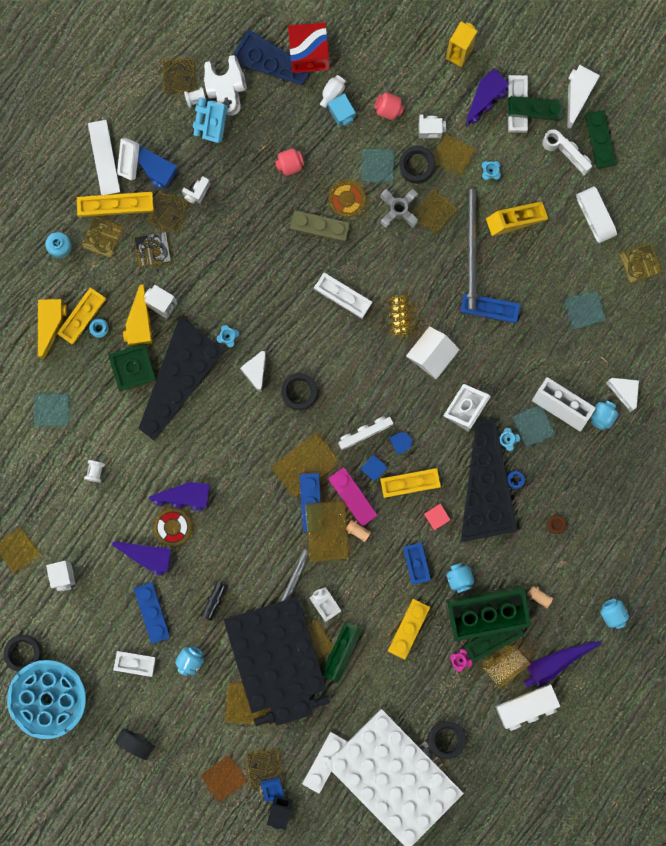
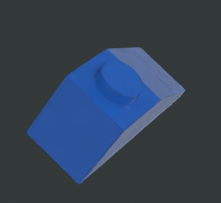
(156, 168)

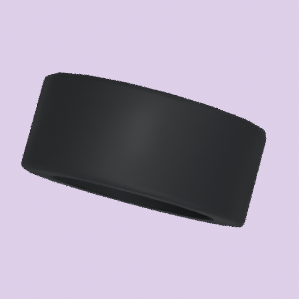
(413, 178)
(299, 377)
(12, 642)
(461, 740)
(134, 744)

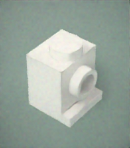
(431, 127)

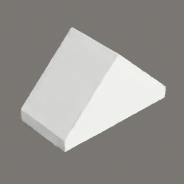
(255, 370)
(626, 391)

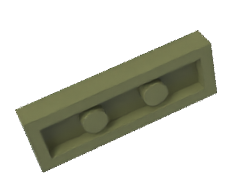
(319, 226)

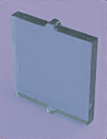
(377, 165)
(584, 309)
(51, 410)
(533, 425)

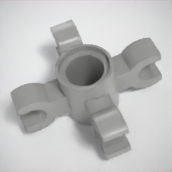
(406, 215)

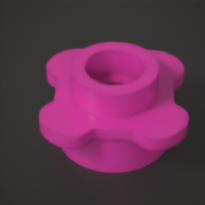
(455, 658)

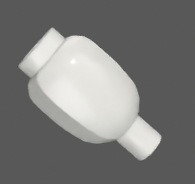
(332, 90)

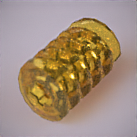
(398, 315)

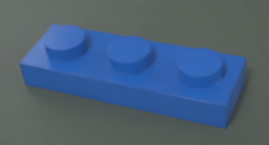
(492, 309)
(309, 492)
(151, 612)

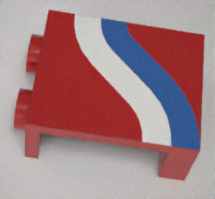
(308, 47)

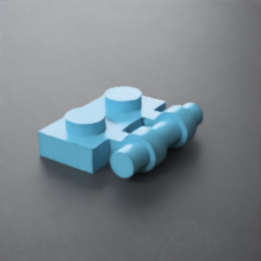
(214, 120)

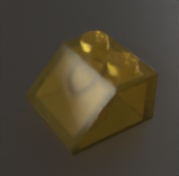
(505, 665)

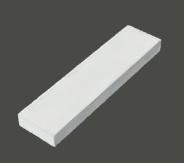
(104, 158)

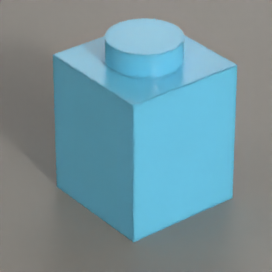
(342, 110)

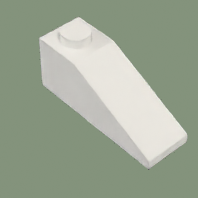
(578, 91)

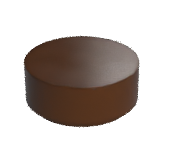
(556, 524)

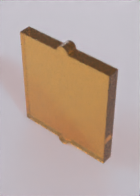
(223, 778)

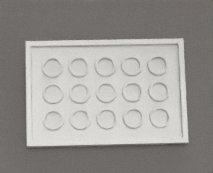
(394, 778)

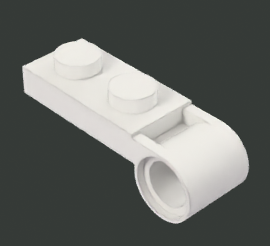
(569, 149)

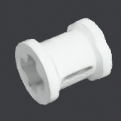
(193, 97)
(94, 471)

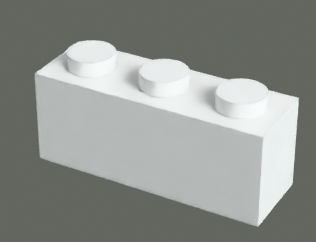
(563, 404)
(528, 707)

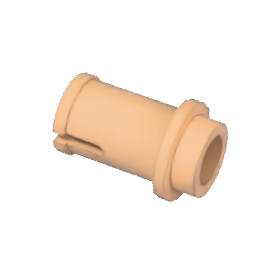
(358, 530)
(539, 596)

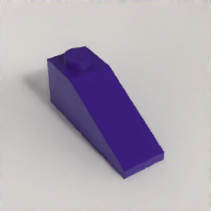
(150, 557)

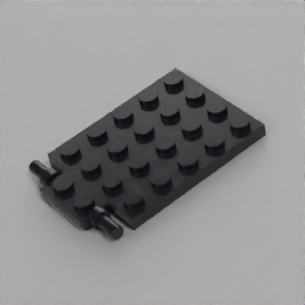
(276, 662)

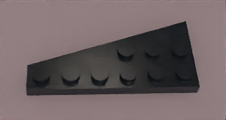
(182, 370)
(488, 497)

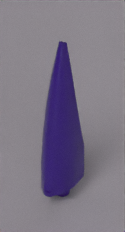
(550, 666)

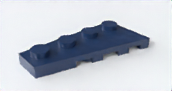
(266, 58)

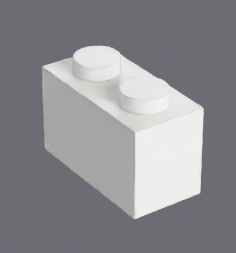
(160, 301)
(61, 575)

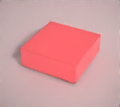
(437, 517)

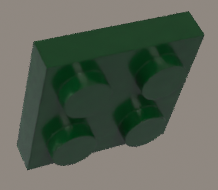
(132, 367)

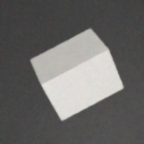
(433, 352)
(466, 407)

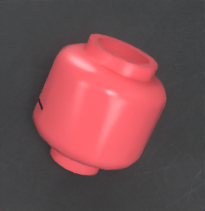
(388, 106)
(289, 162)

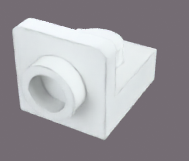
(200, 189)
(325, 604)

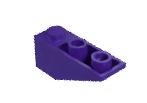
(488, 91)
(188, 494)

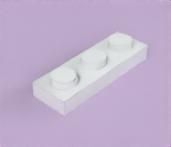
(517, 87)
(342, 295)
(365, 432)
(319, 771)

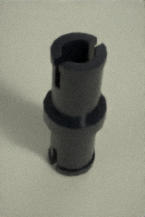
(214, 600)

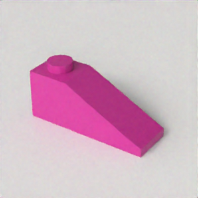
(352, 496)

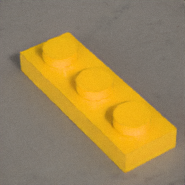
(81, 316)
(410, 483)
(408, 629)

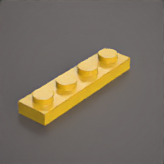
(115, 204)

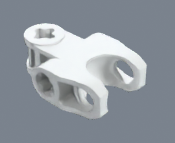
(227, 86)

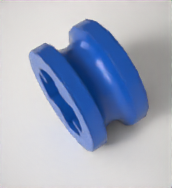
(519, 484)

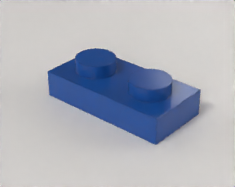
(416, 563)

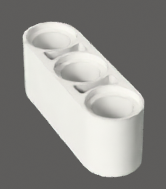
(596, 214)

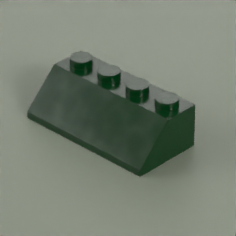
(488, 613)

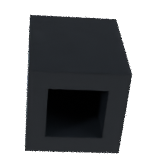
(280, 812)

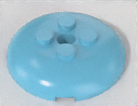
(32, 712)

